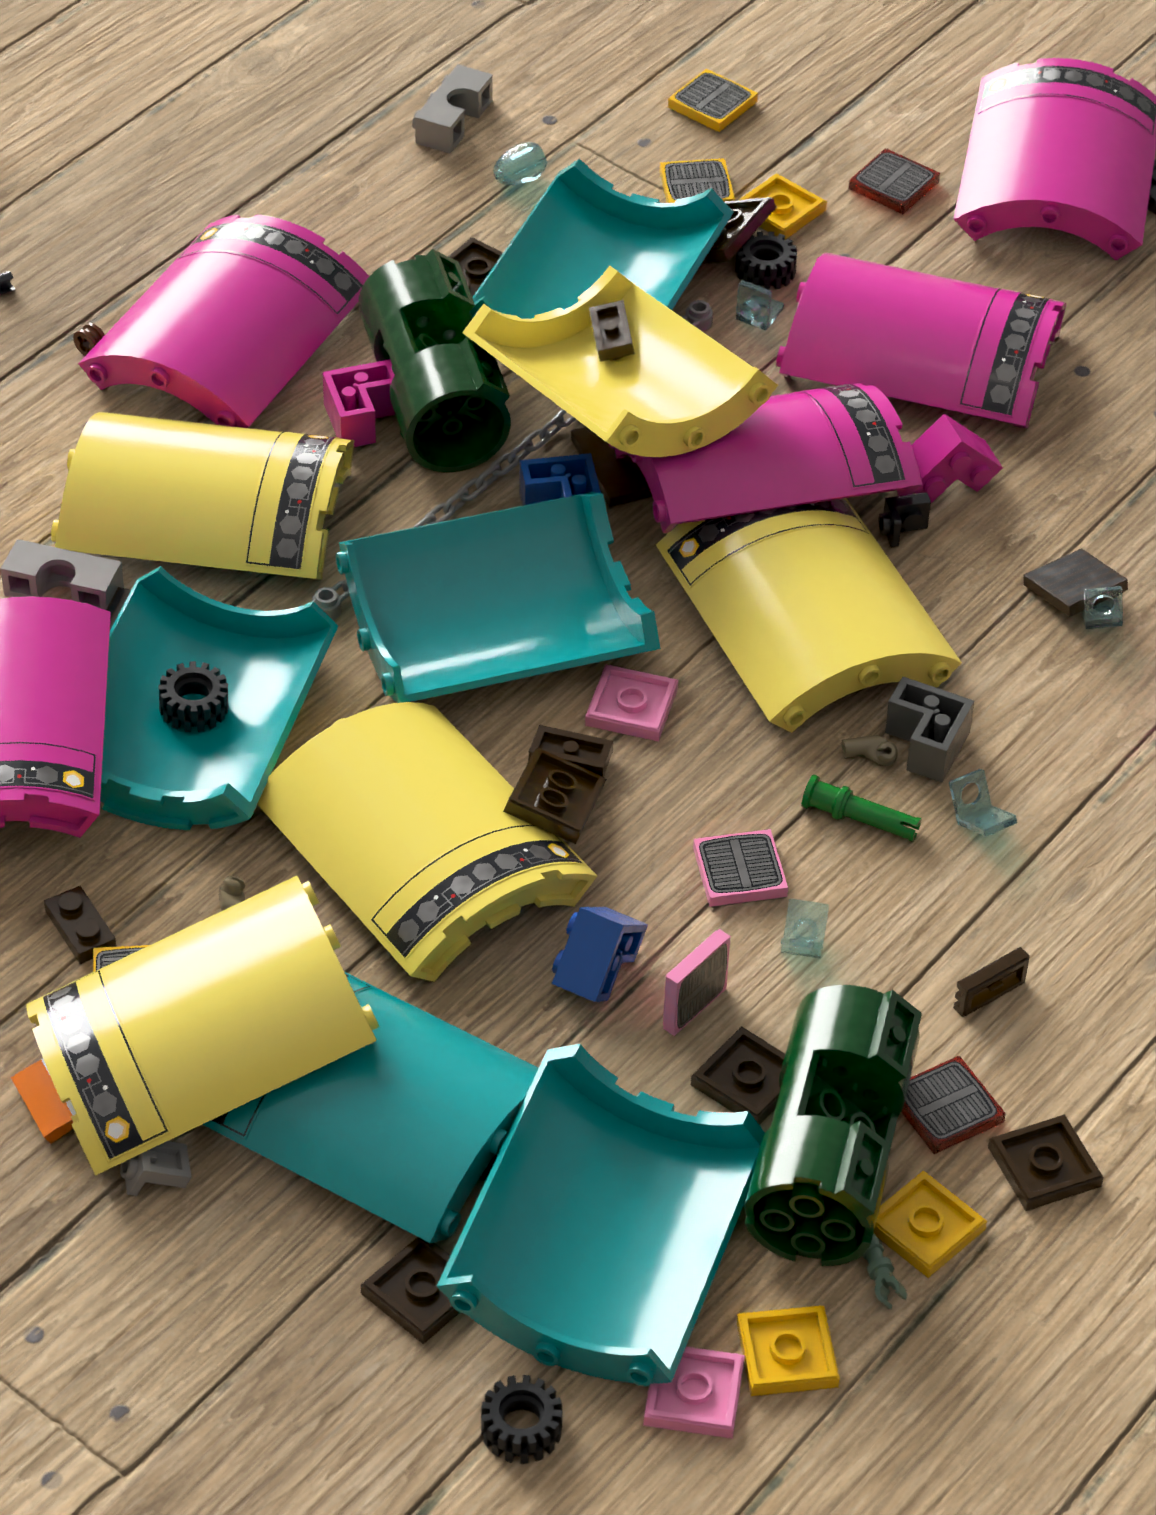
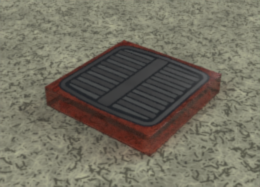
(894, 181)
(950, 1105)

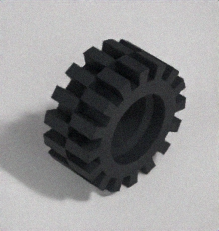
(767, 260)
(193, 712)
(516, 1440)

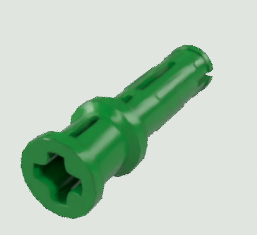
(843, 804)

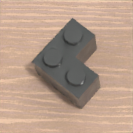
(932, 722)

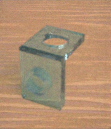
(755, 305)
(1105, 614)
(980, 814)
(805, 928)

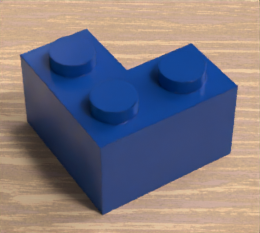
(556, 478)
(595, 950)

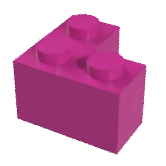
(356, 398)
(951, 453)

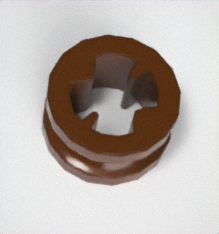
(87, 338)

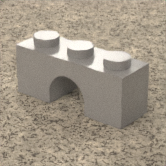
(442, 119)
(38, 567)

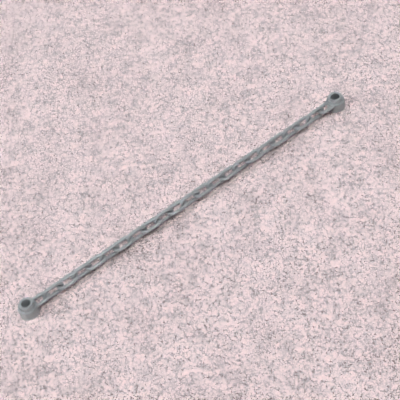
(330, 601)

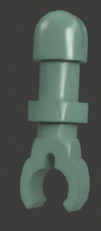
(881, 1270)

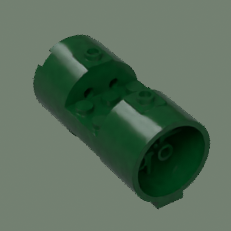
(444, 383)
(833, 1124)

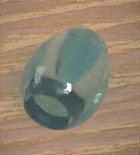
(520, 164)

